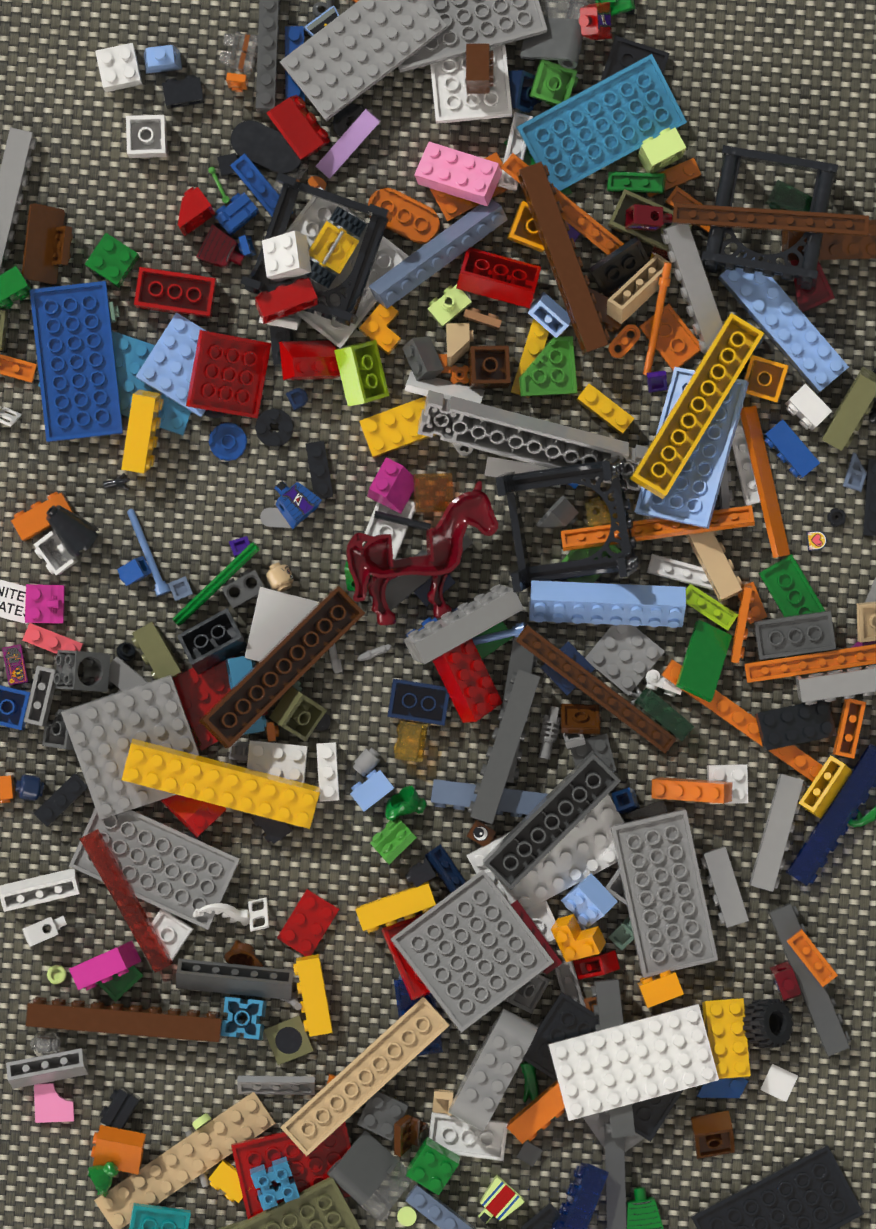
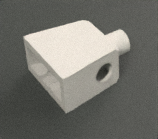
(35, 934)

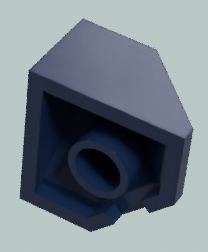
(520, 89)

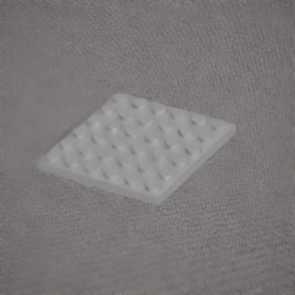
(103, 736)
(472, 951)

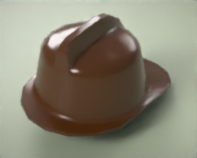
(242, 954)

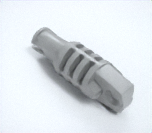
(549, 732)

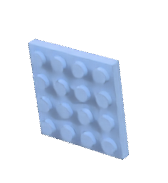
(172, 361)

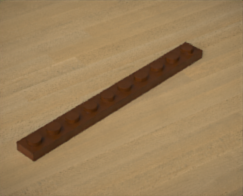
(770, 219)
(596, 689)

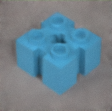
(234, 1026)
(280, 1172)

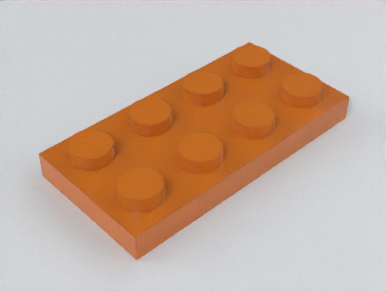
(454, 206)

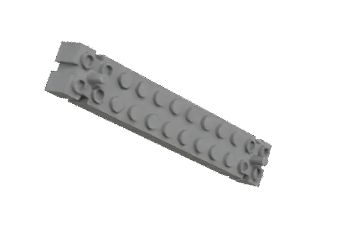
(522, 436)

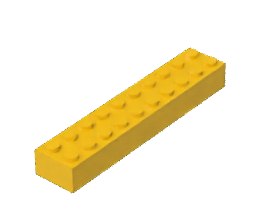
(696, 406)
(221, 783)

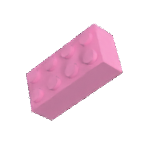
(458, 173)

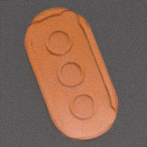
(410, 217)

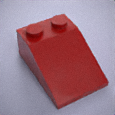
(193, 813)

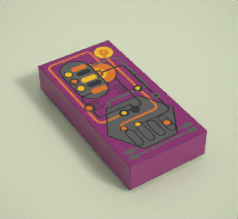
(15, 664)

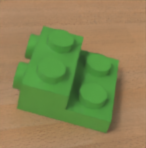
(553, 83)
(393, 840)

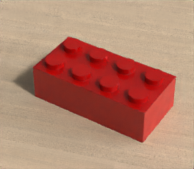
(498, 277)
(175, 292)
(467, 682)

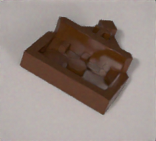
(407, 1132)

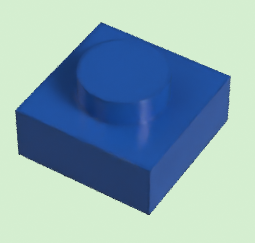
(246, 246)

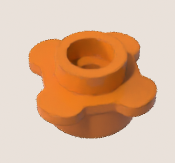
(454, 374)

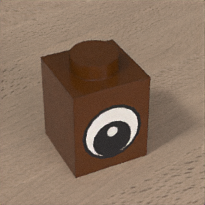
(481, 833)

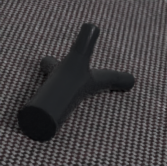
(119, 482)

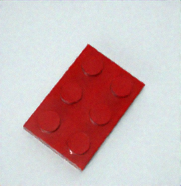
(308, 923)

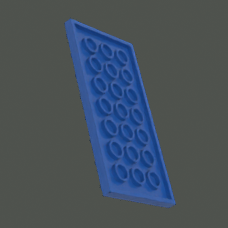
(76, 361)

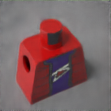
(596, 21)

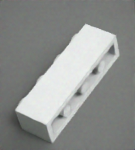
(39, 889)

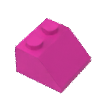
(392, 486)

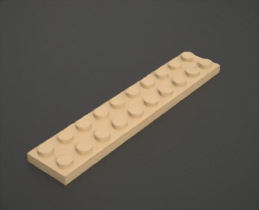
(365, 1076)
(186, 1160)

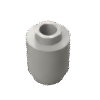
(366, 761)

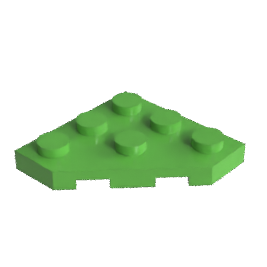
(551, 371)

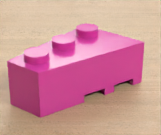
(104, 966)

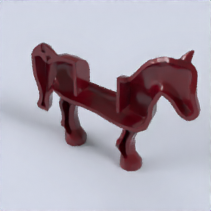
(442, 556)

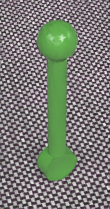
(225, 199)

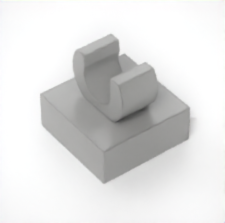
(239, 751)

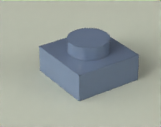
(180, 588)

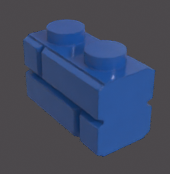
(236, 213)

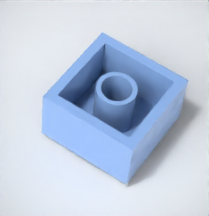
(589, 900)

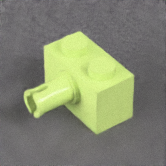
(449, 305)

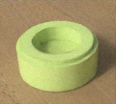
(57, 974)
(201, 1121)
(406, 1216)

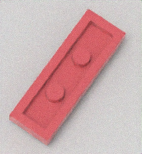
(50, 640)

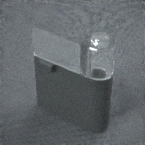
(563, 34)
(371, 1176)

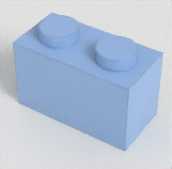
(549, 314)
(371, 790)

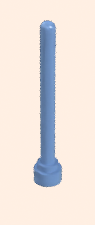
(160, 587)
(515, 631)

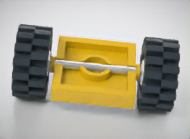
(334, 246)

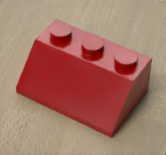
(299, 127)
(194, 210)
(308, 360)

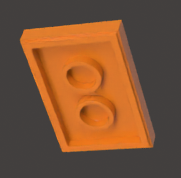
(675, 340)

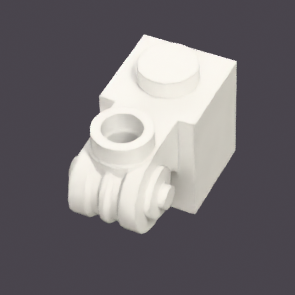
(654, 681)

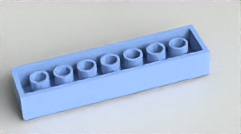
(785, 326)
(607, 604)

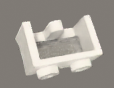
(54, 553)

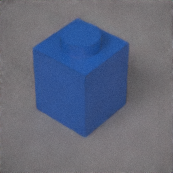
(134, 571)
(625, 800)

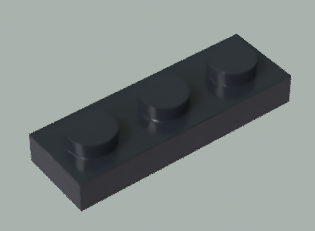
(319, 469)

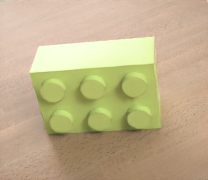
(662, 150)

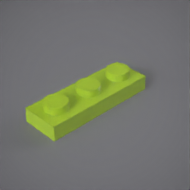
(710, 607)

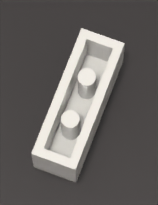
(328, 771)

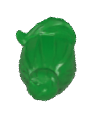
(404, 803)
(103, 1176)

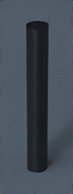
(402, 520)

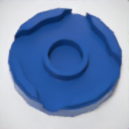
(228, 441)

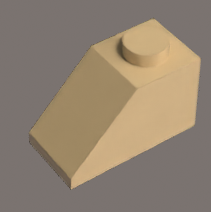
(458, 341)

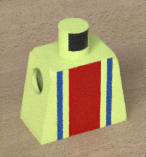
(499, 1200)

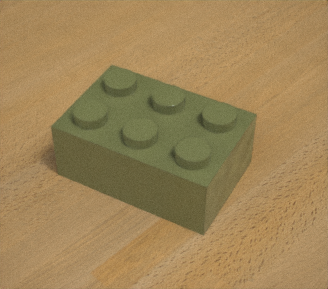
(156, 651)

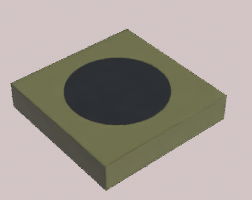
(288, 1040)

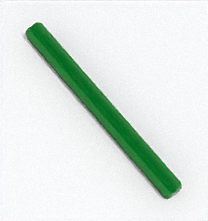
(216, 583)

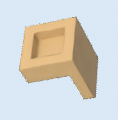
(442, 1101)

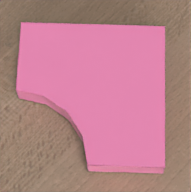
(50, 1105)

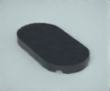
(264, 147)

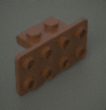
(46, 244)

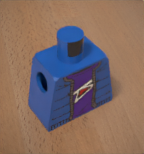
(296, 502)

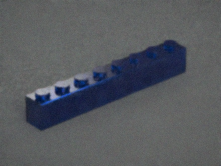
(835, 820)

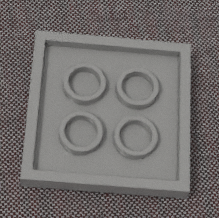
(624, 656)

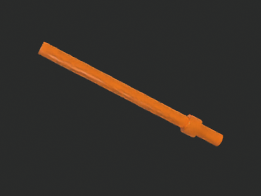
(664, 282)

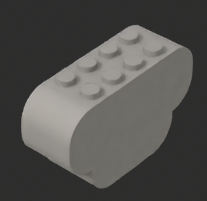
(492, 1069)

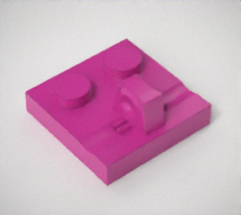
(45, 604)

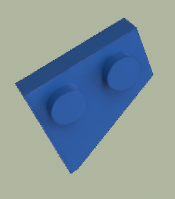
(723, 1088)

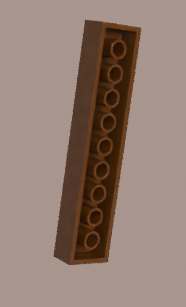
(562, 257)
(282, 667)
(124, 1020)

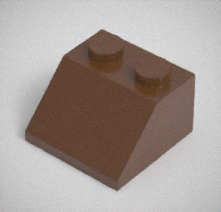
(713, 1134)

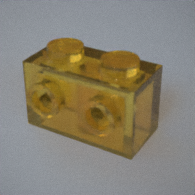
(598, 512)
(410, 740)

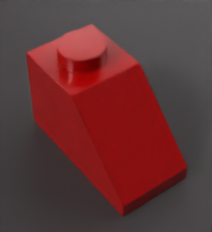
(596, 965)

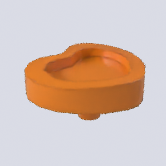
(317, 182)

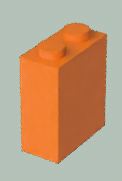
(118, 1146)

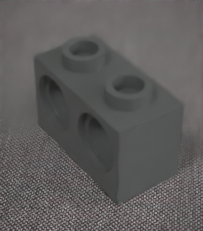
(246, 593)

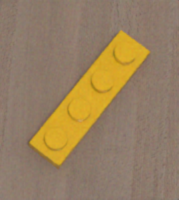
(534, 345)

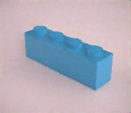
(236, 670)

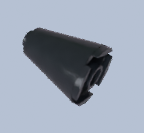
(71, 529)

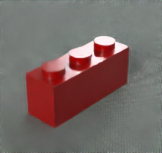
(286, 300)

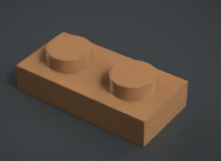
(475, 316)

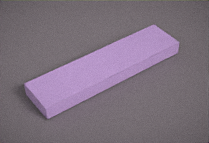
(347, 143)

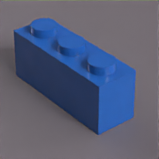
(791, 449)

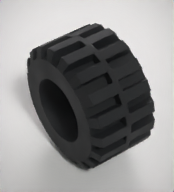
(768, 1023)

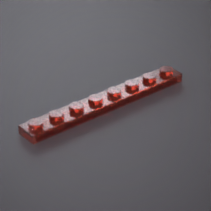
(126, 900)

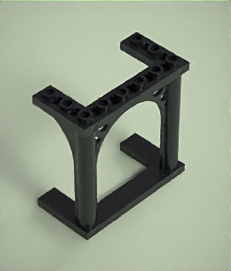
(805, 271)
(347, 310)
(610, 469)

